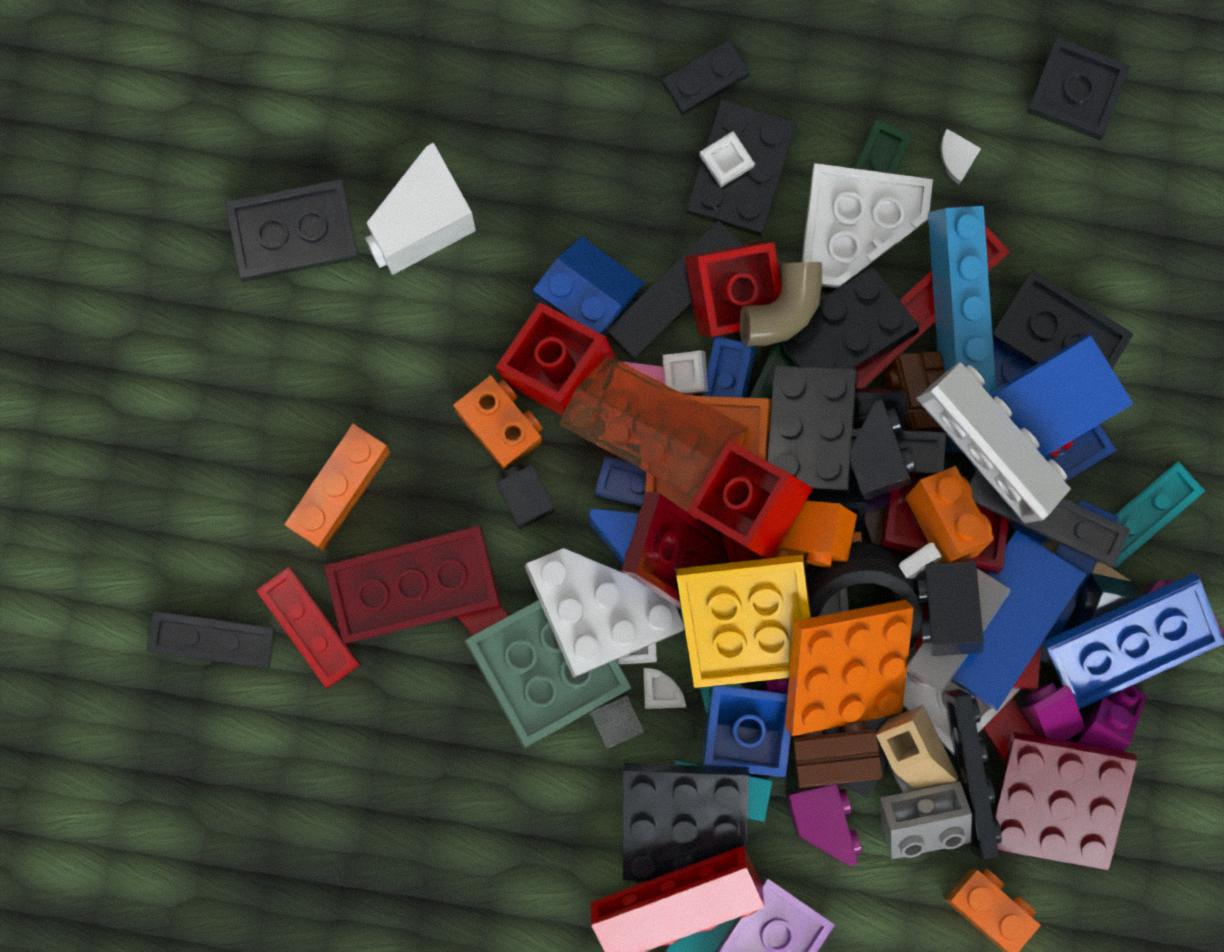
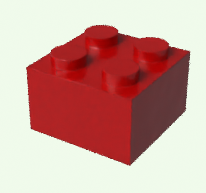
(727, 281)
(552, 358)
(749, 499)

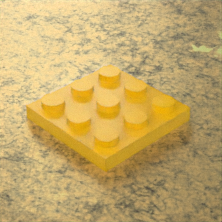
(742, 618)

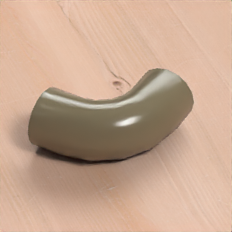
(789, 312)

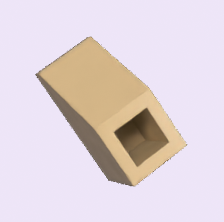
(916, 750)

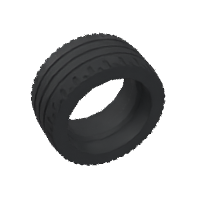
(865, 565)

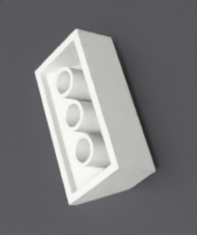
(994, 443)

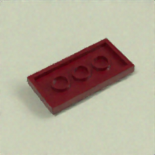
(667, 541)
(412, 584)

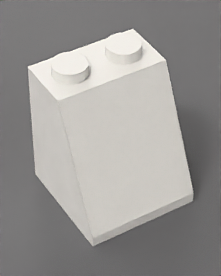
(419, 215)

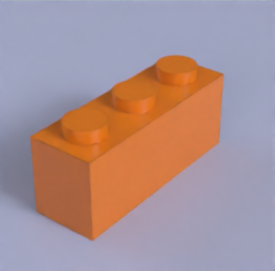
(337, 487)

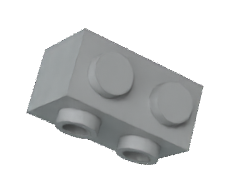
(926, 820)

